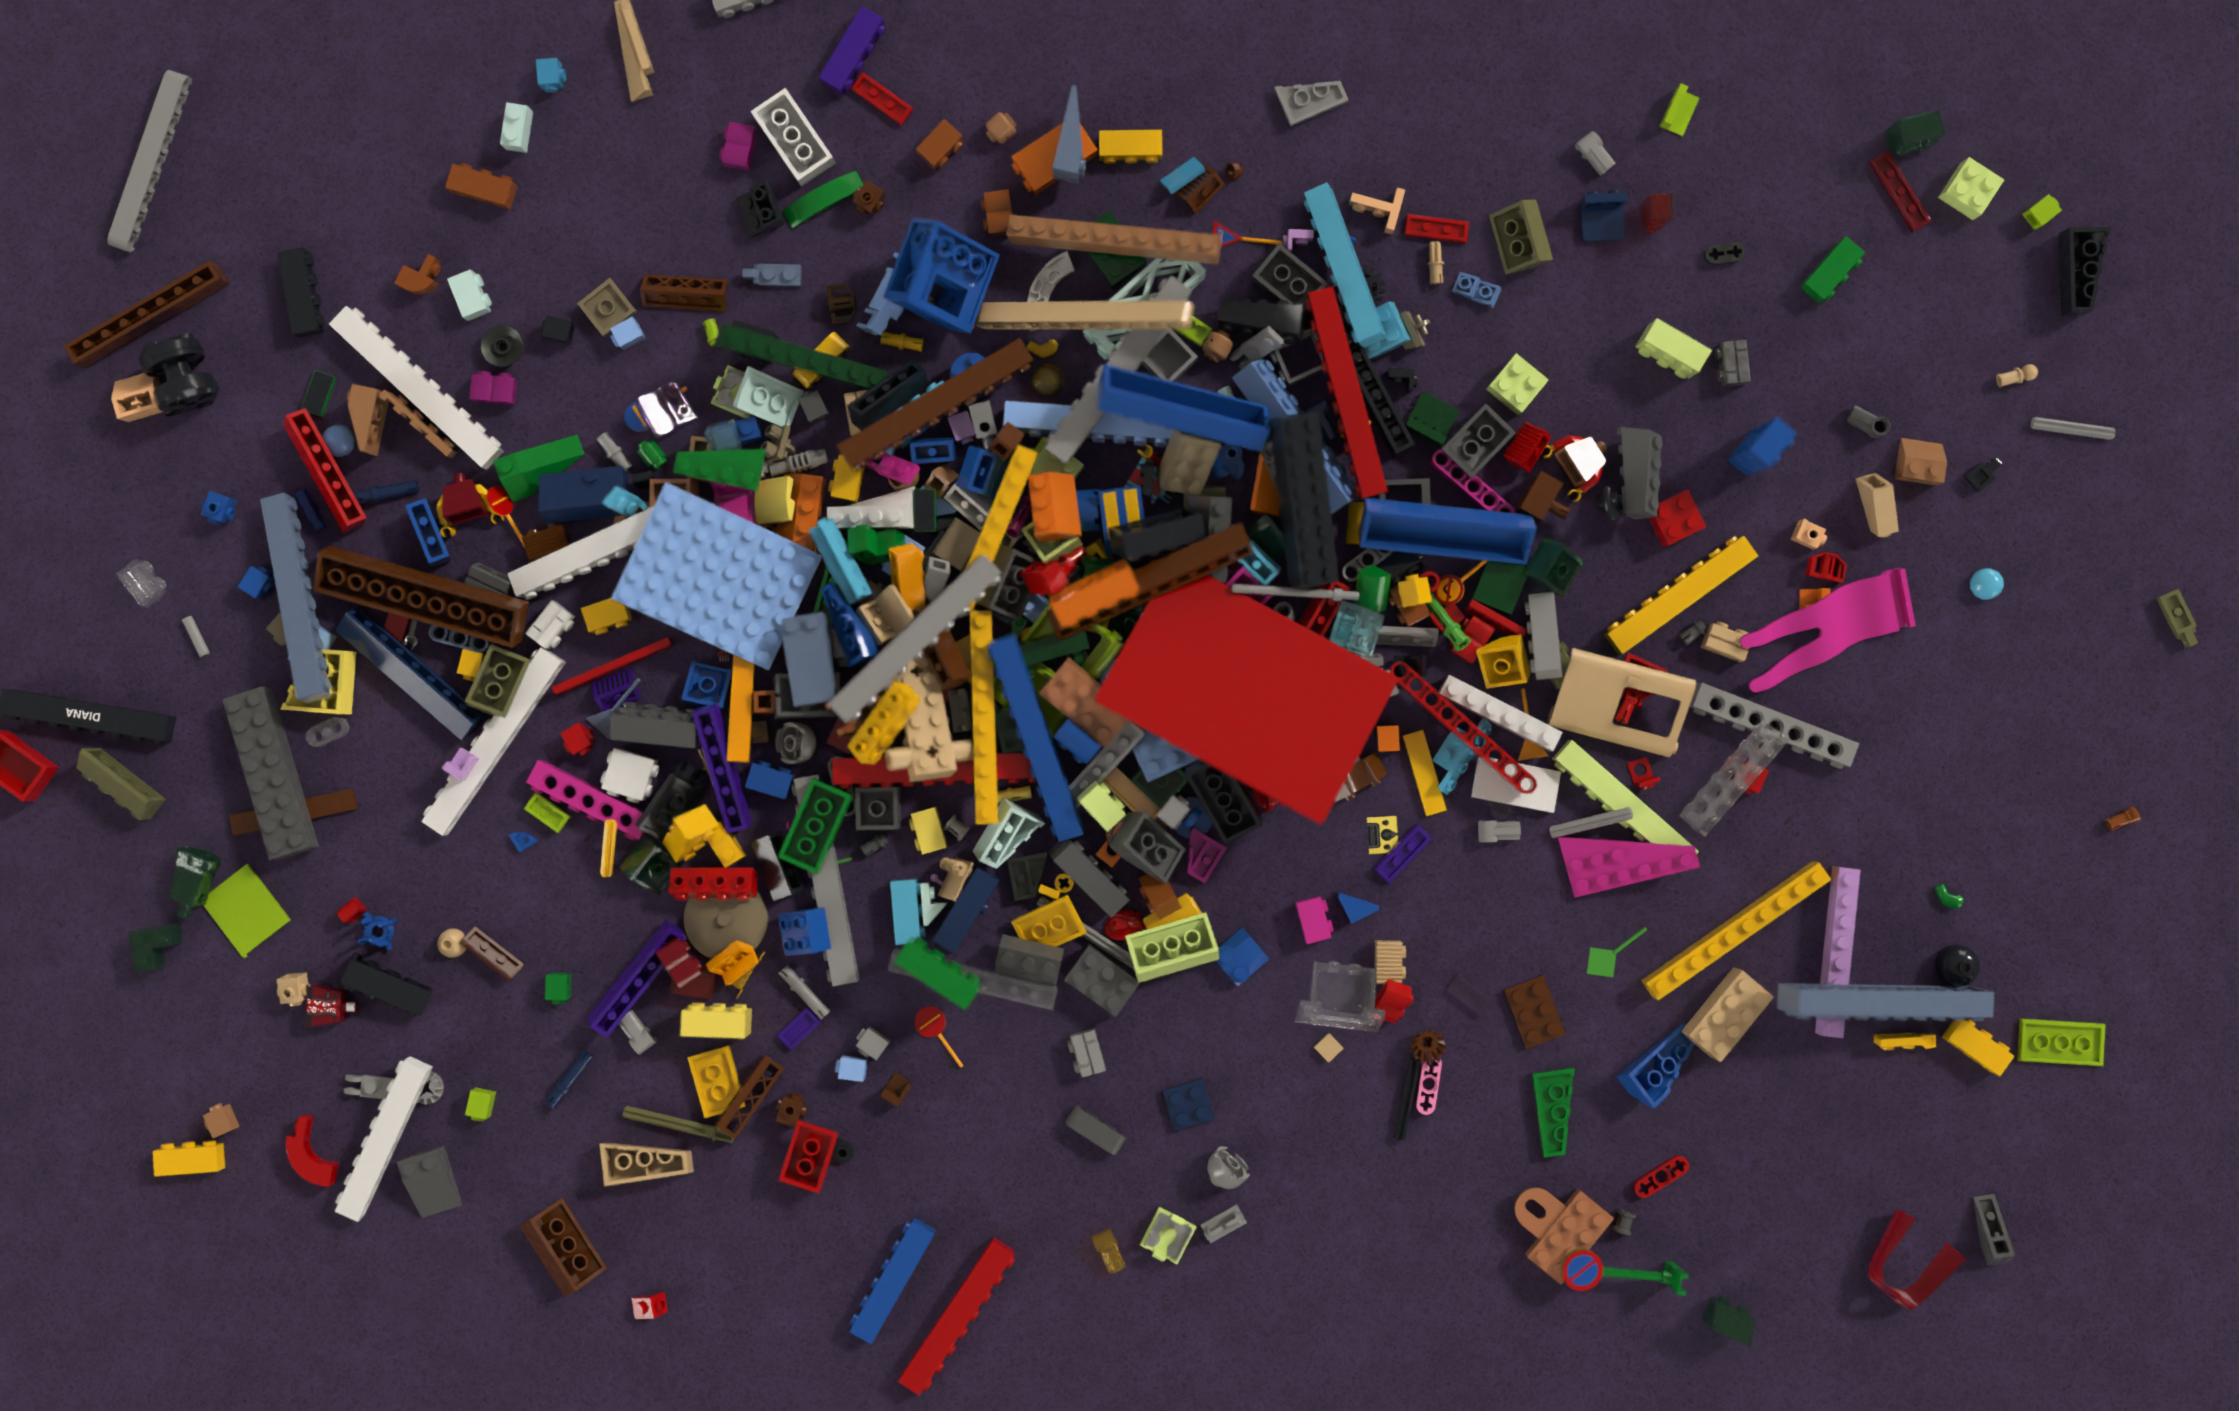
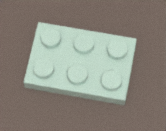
(767, 398)

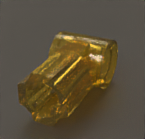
(1107, 1247)

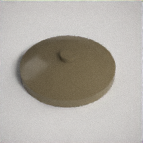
(717, 923)

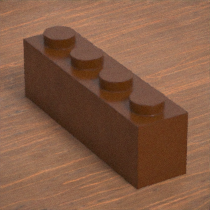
(945, 658)

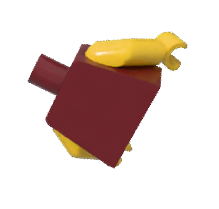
(461, 503)

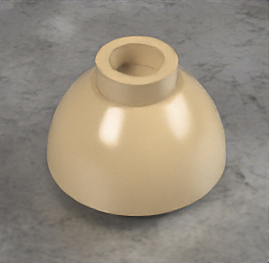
(449, 943)

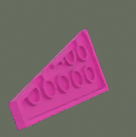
(1609, 864)

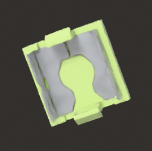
(727, 389)
(1167, 1236)

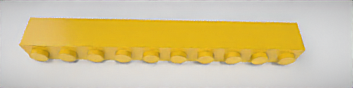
(983, 718)
(1736, 930)

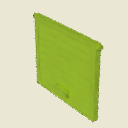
(245, 910)

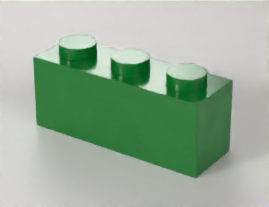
(1833, 270)

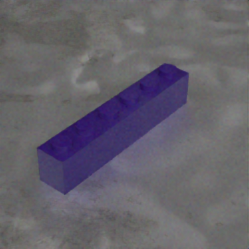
(722, 772)
(632, 981)

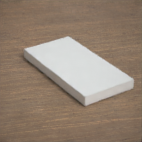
(1492, 787)

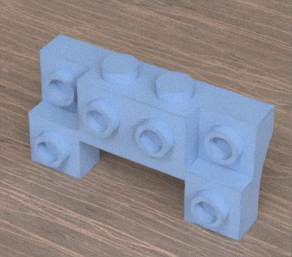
(882, 308)

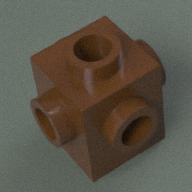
(871, 192)
(787, 1115)

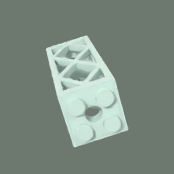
(1194, 269)

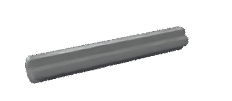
(2073, 428)
(1591, 822)

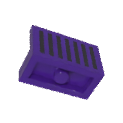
(611, 688)

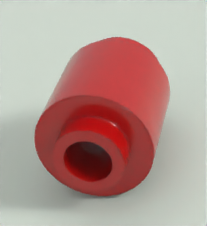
(1433, 578)

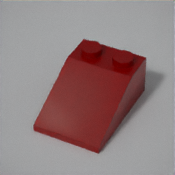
(808, 1156)

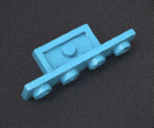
(1455, 756)

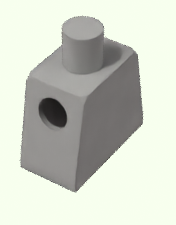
(981, 413)

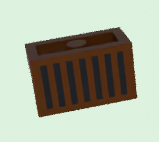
(1201, 189)

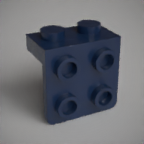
(1602, 216)

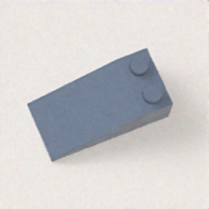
(1069, 157)
(809, 658)

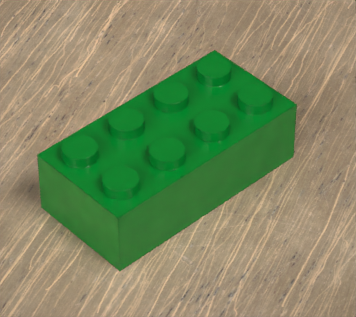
(815, 826)
(938, 972)

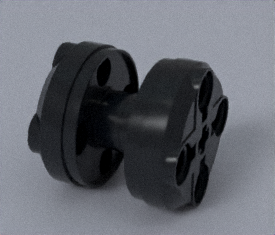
(173, 359)

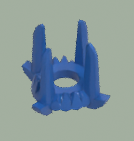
(383, 922)

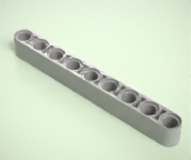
(148, 160)

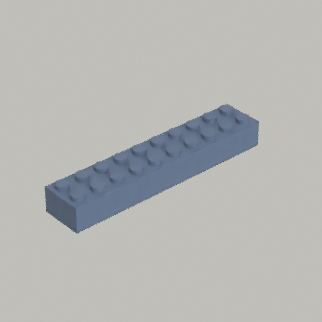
(1885, 1001)

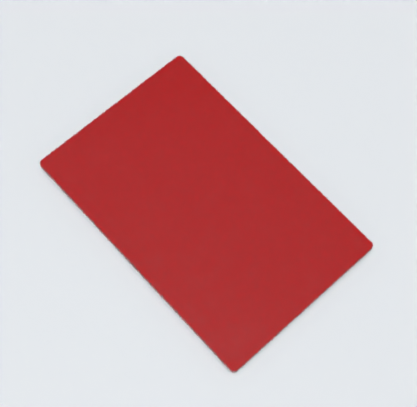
(1248, 693)

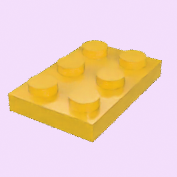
(1051, 923)
(715, 1079)

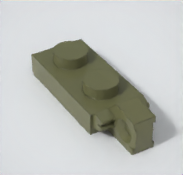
(2178, 616)

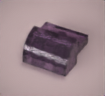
(666, 409)

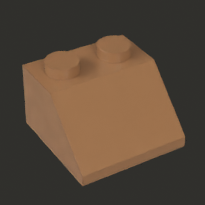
(1921, 462)

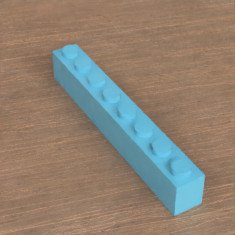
(1345, 265)

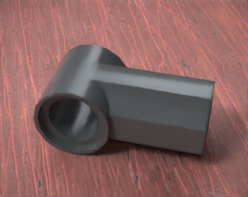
(1865, 421)

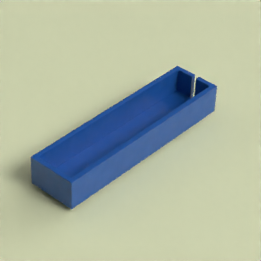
(1182, 408)
(1446, 531)

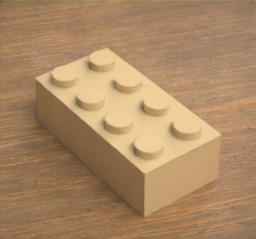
(1727, 1014)

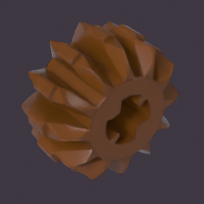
(1435, 1043)

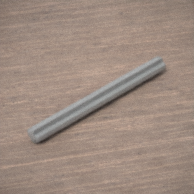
(1101, 941)

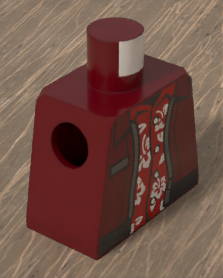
(328, 1005)

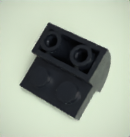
(760, 209)

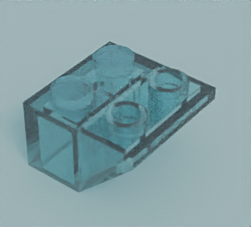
(1356, 628)

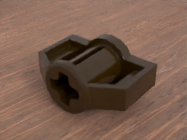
(838, 299)

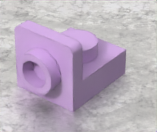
(1299, 236)

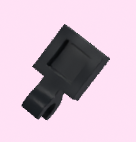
(1982, 474)

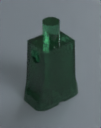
(193, 878)

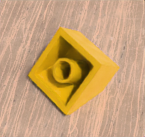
(1504, 662)

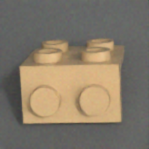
(886, 615)

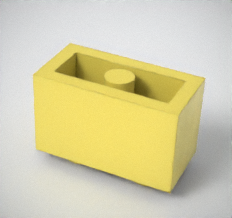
(928, 830)

